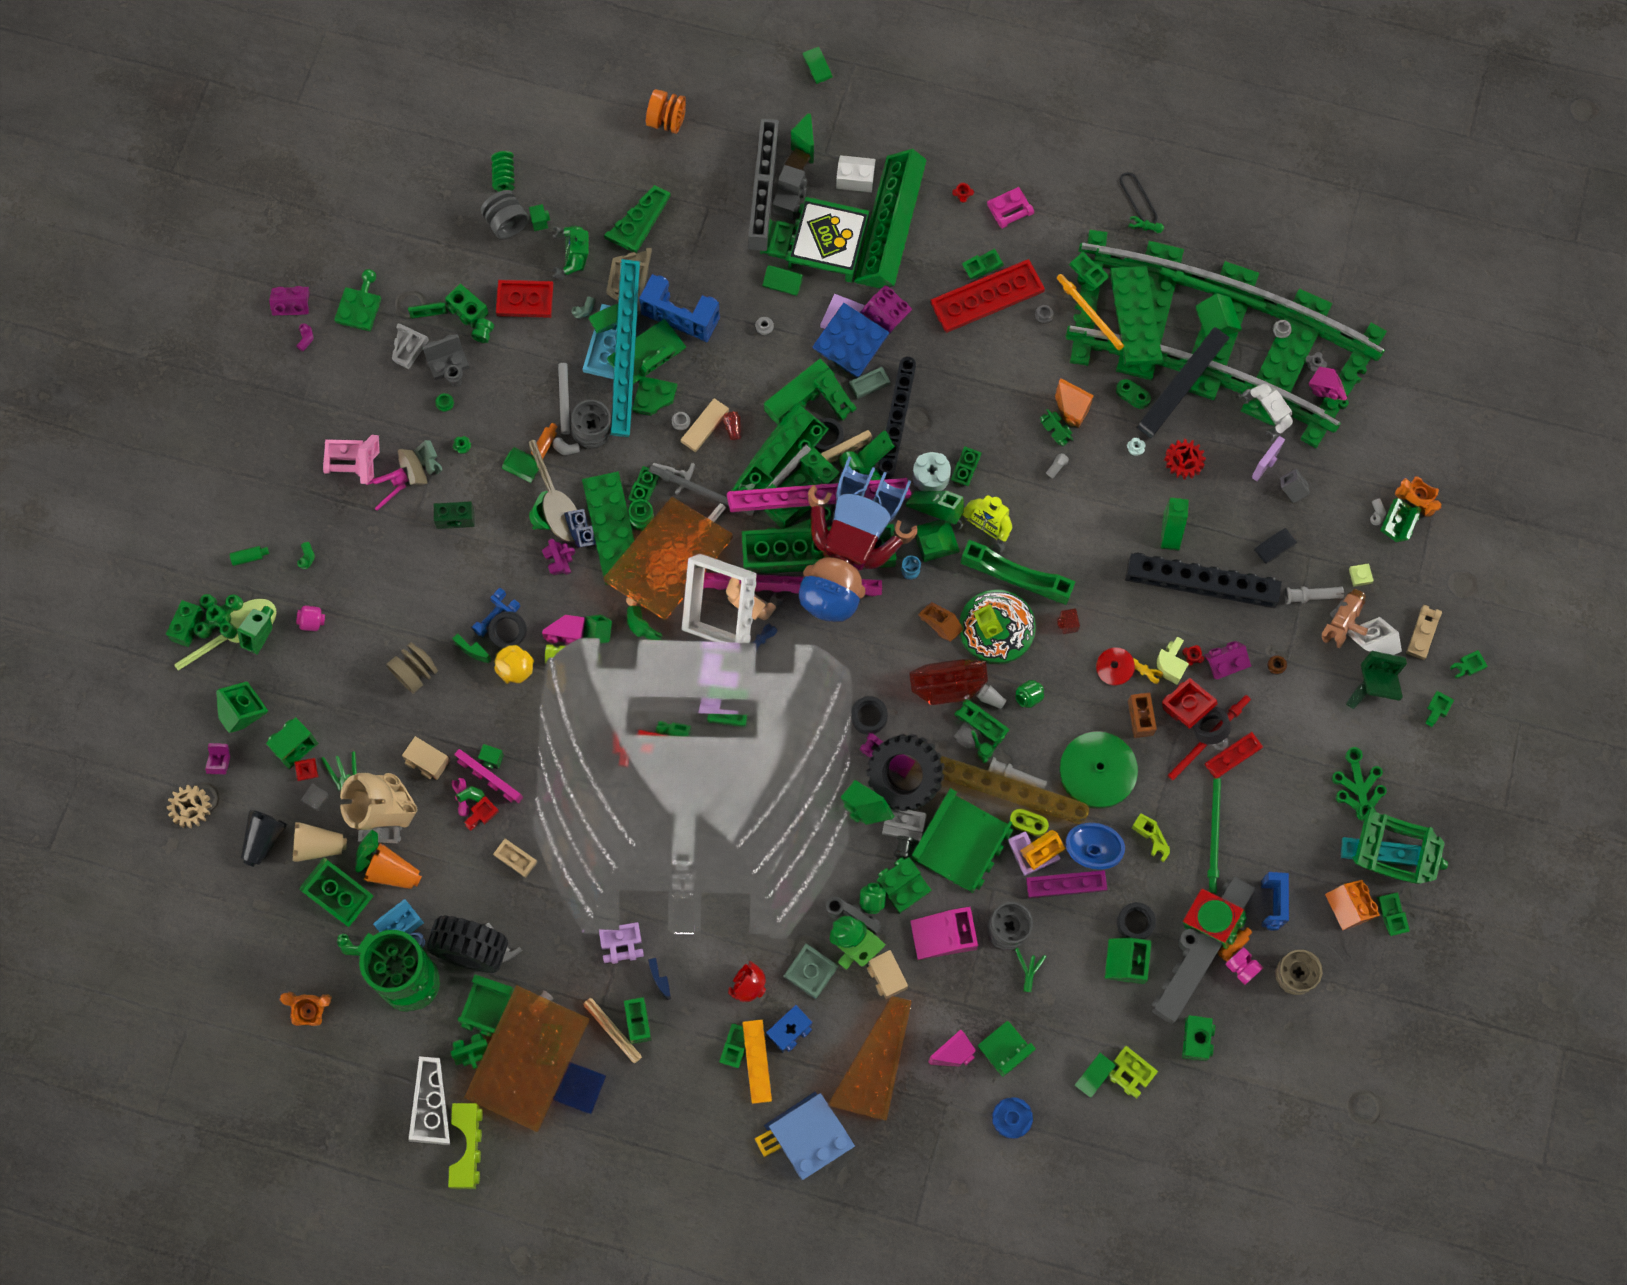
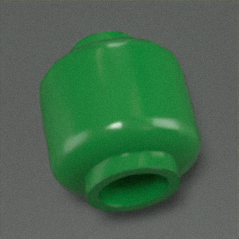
(1029, 694)
(872, 898)

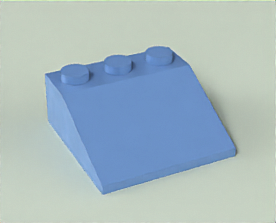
(811, 1136)

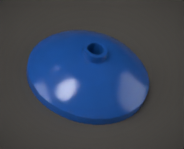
(1095, 846)

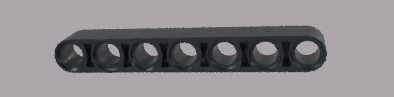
(1182, 382)
(898, 409)

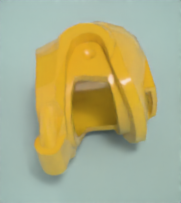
(513, 664)

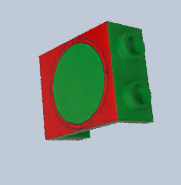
(1215, 918)

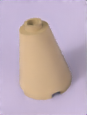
(315, 842)

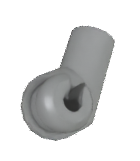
(1060, 461)
(1379, 514)

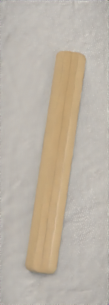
(612, 1030)

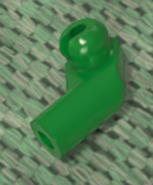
(472, 793)

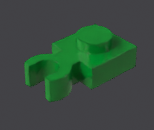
(1471, 664)
(673, 729)

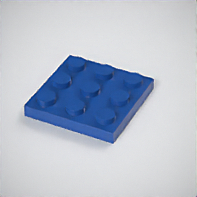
(850, 340)

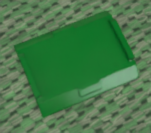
(521, 464)

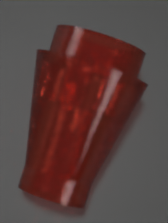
(732, 423)

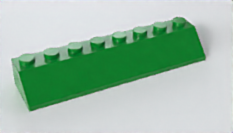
(890, 219)
(790, 550)

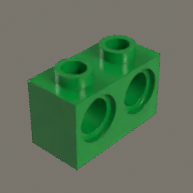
(469, 303)
(182, 625)
(637, 1020)

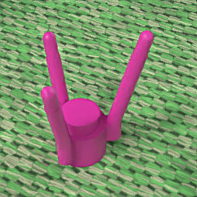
(397, 478)

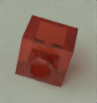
(1068, 621)

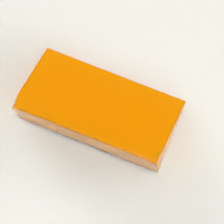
(1043, 849)

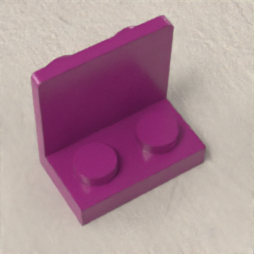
(886, 309)

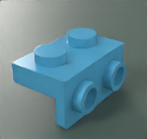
(400, 918)

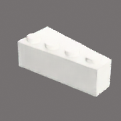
(429, 1109)

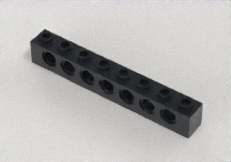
(1193, 584)

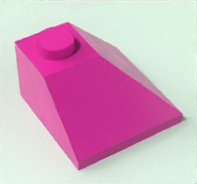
(954, 1052)

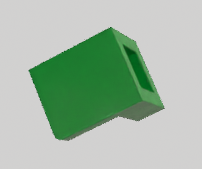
(597, 628)

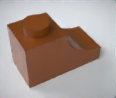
(941, 621)

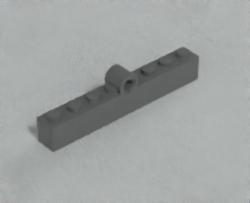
(763, 185)
(1197, 958)

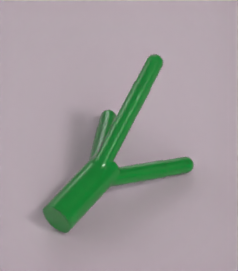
(1029, 973)

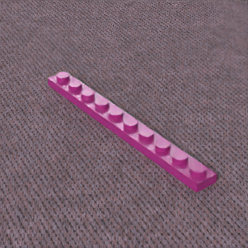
(796, 496)
(780, 583)

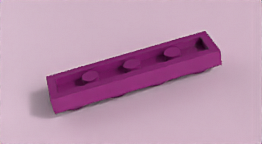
(1066, 884)

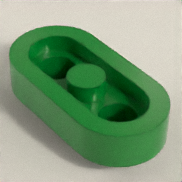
(1132, 394)

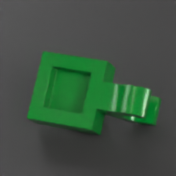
(1439, 706)

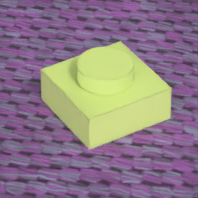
(1361, 575)

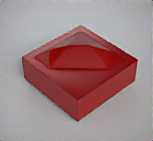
(306, 769)

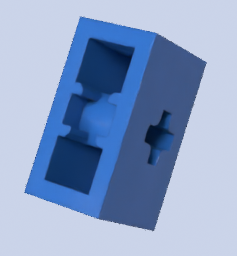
(793, 1018)

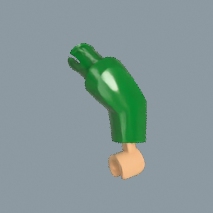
(638, 624)

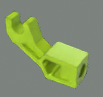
(1156, 836)

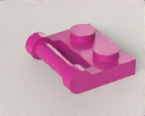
(1007, 203)

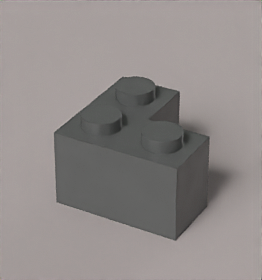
(790, 191)

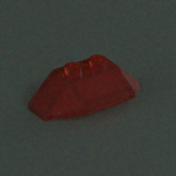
(948, 680)

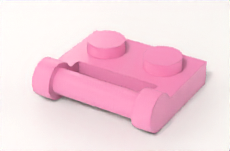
(341, 451)

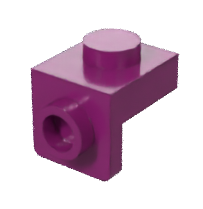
(218, 758)

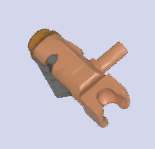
(1344, 618)

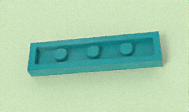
(1389, 852)

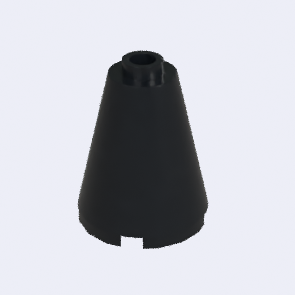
(260, 836)

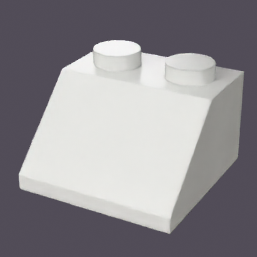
(855, 173)

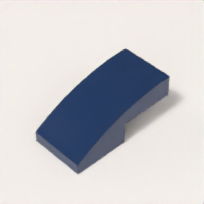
(661, 982)

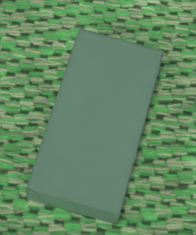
(869, 383)

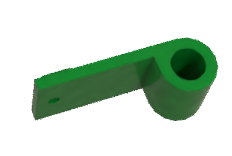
(869, 455)

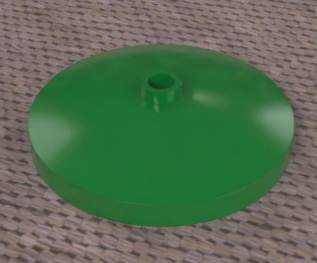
(1093, 786)

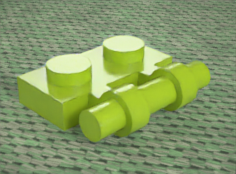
(1135, 1067)

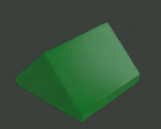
(803, 137)
(1220, 313)

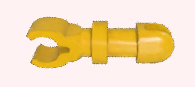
(1143, 669)

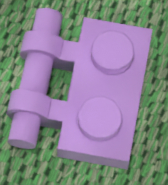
(626, 936)

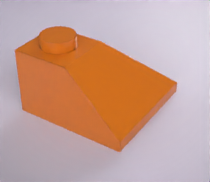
(1072, 402)

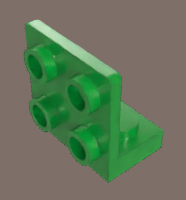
(1005, 1048)

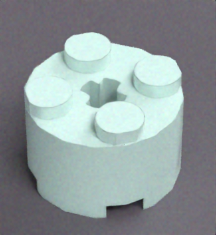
(927, 464)

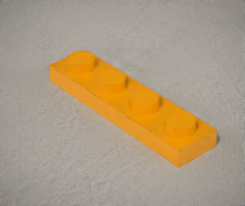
(757, 1061)

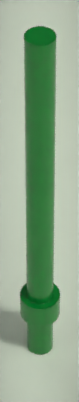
(1180, 276)
(1213, 872)

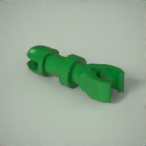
(1156, 227)

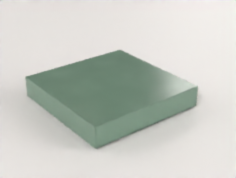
(811, 971)

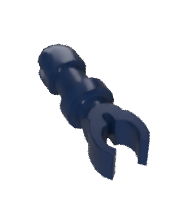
(767, 632)

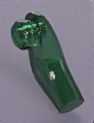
(1357, 696)

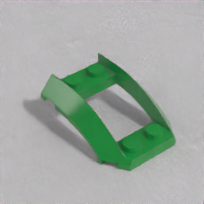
(1371, 840)

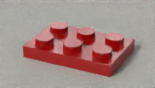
(524, 298)

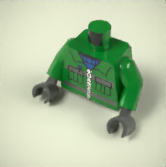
(575, 250)

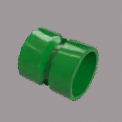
(640, 514)

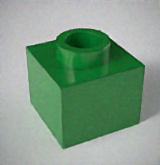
(539, 217)
(490, 757)

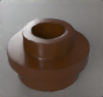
(1277, 659)

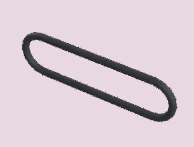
(1128, 173)

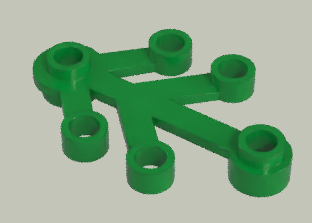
(1359, 787)

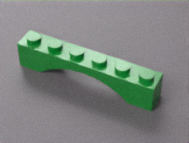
(1044, 584)

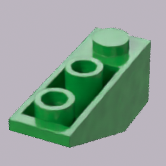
(938, 504)

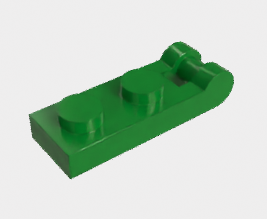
(834, 393)
(981, 721)

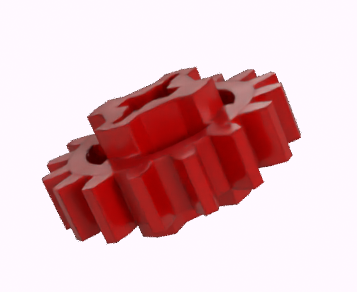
(1193, 462)

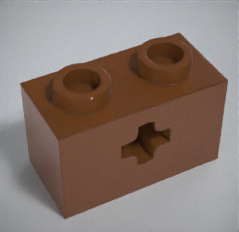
(1142, 715)

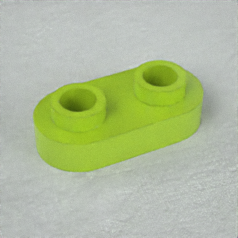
(1029, 821)

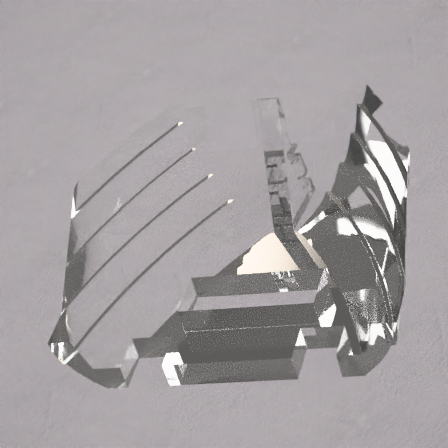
(692, 808)

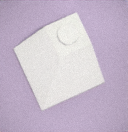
(1379, 638)

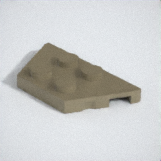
(613, 282)

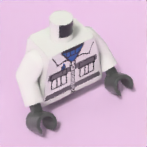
(1274, 406)

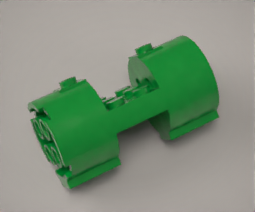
(398, 970)

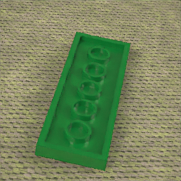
(1136, 315)
(608, 518)

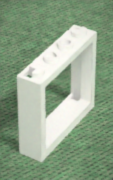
(693, 600)

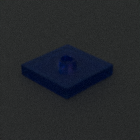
(580, 1088)

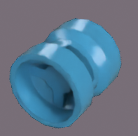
(913, 564)

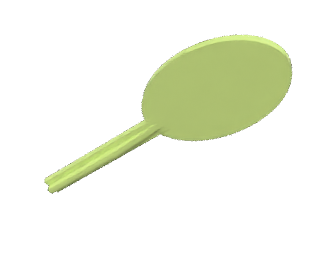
(237, 618)

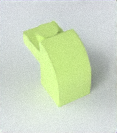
(1169, 664)

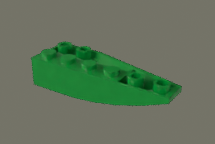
(783, 444)

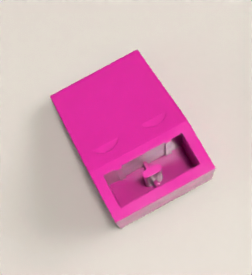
(944, 933)

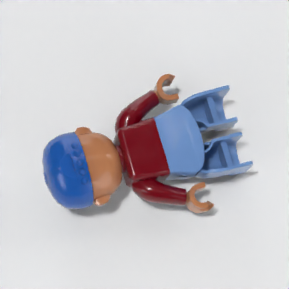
(833, 583)

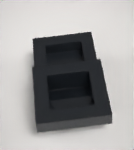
(1275, 545)

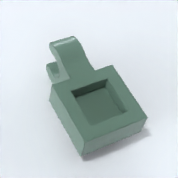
(426, 455)

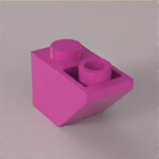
(1327, 384)
(565, 629)

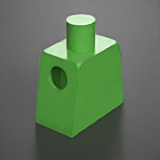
(862, 952)

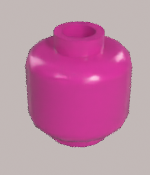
(310, 618)

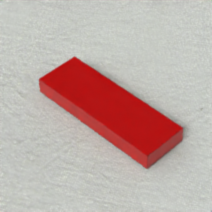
(1233, 755)

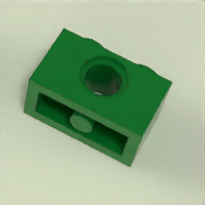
(1193, 1049)

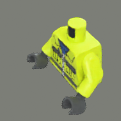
(990, 517)

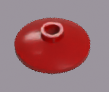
(1117, 675)

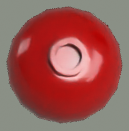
(748, 983)

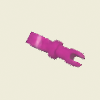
(463, 809)

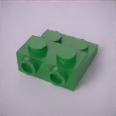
(903, 884)

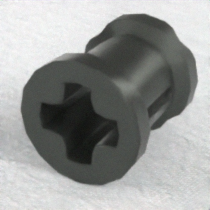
(904, 847)

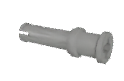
(1304, 594)
(1008, 771)

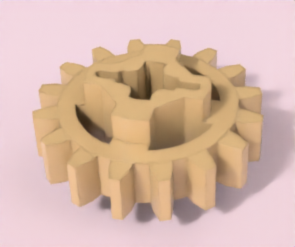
(187, 814)

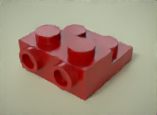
(1188, 703)

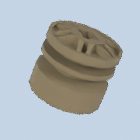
(412, 667)
(1306, 964)

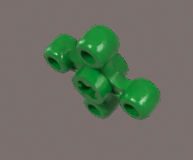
(218, 616)

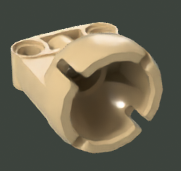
(376, 802)

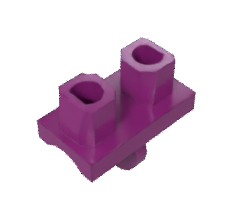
(562, 557)

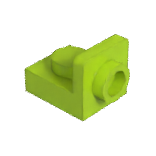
(988, 621)

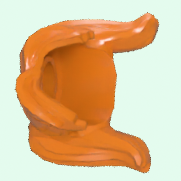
(1426, 501)
(301, 1004)

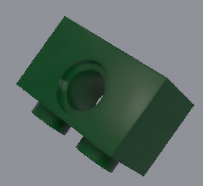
(454, 515)

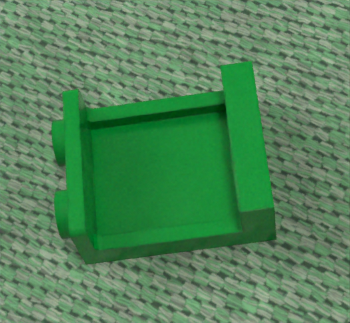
(485, 1005)

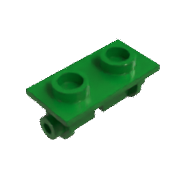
(1061, 432)

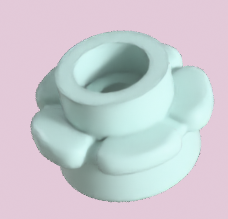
(1133, 450)

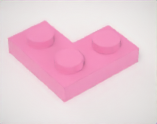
(366, 454)

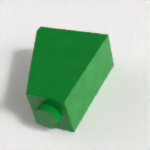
(1174, 523)

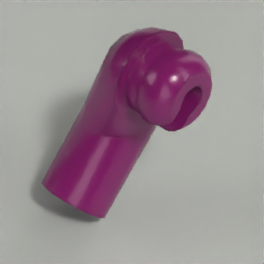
(307, 337)

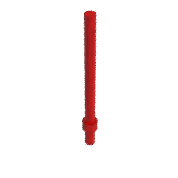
(1234, 711)

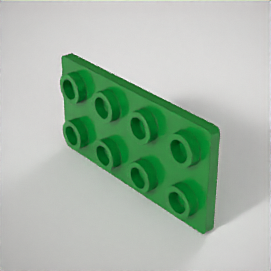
(653, 349)

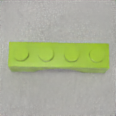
(464, 1172)

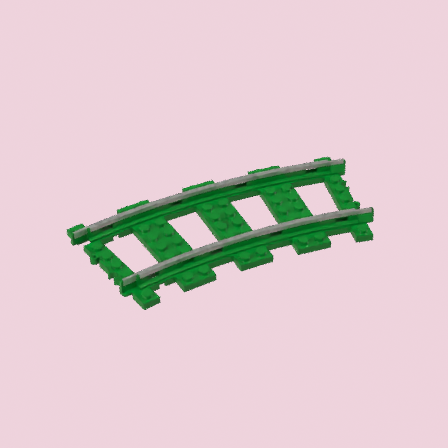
(1283, 361)

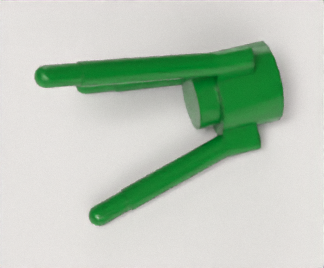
(985, 750)
(343, 778)

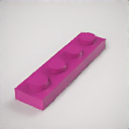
(481, 772)

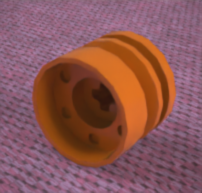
(662, 110)

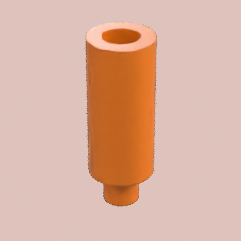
(546, 439)
(1241, 940)

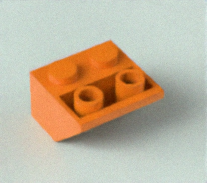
(1352, 904)

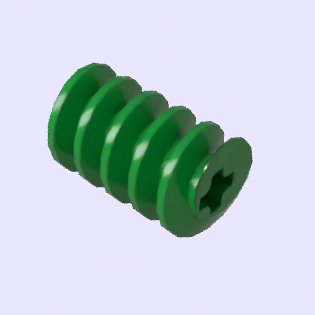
(502, 171)

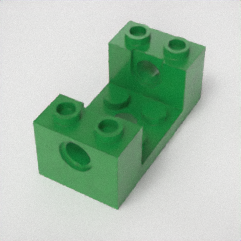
(813, 471)

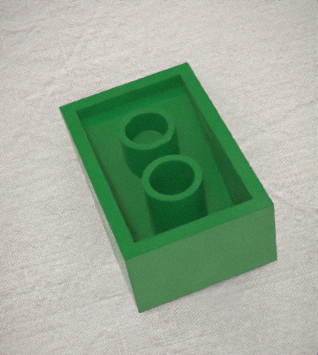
(336, 892)

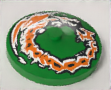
(1015, 619)

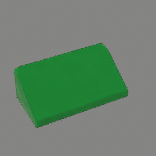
(782, 280)
(429, 309)

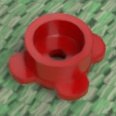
(963, 187)
(1196, 650)

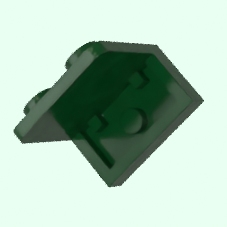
(1381, 674)

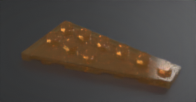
(872, 1074)

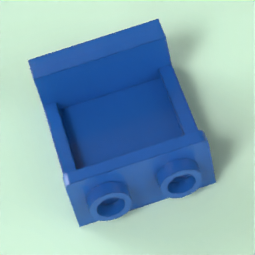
(1280, 884)

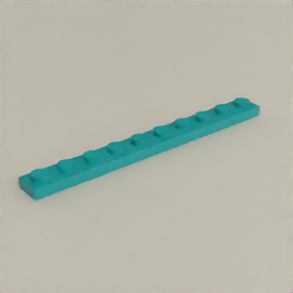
(625, 348)

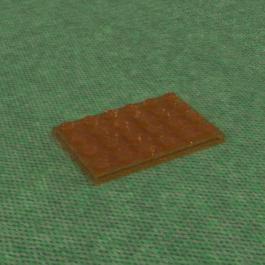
(657, 561)
(527, 1058)

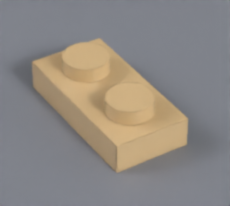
(515, 858)

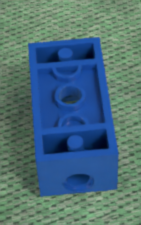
(656, 305)

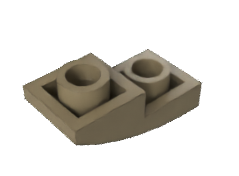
(409, 461)

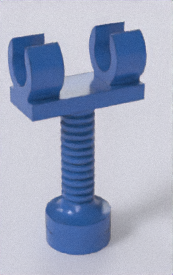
(481, 628)

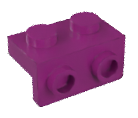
(289, 300)
(1228, 659)

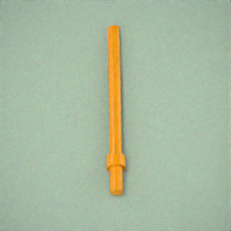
(1071, 290)

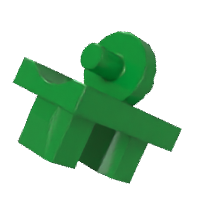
(471, 1053)

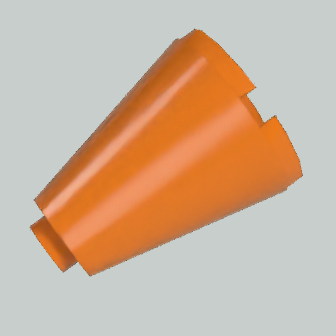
(391, 869)

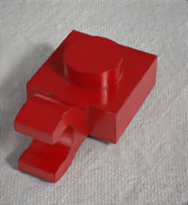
(483, 812)

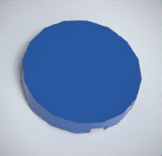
(1012, 1118)

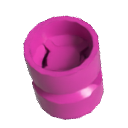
(1244, 966)

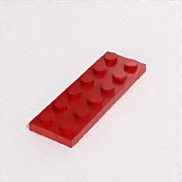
(987, 295)

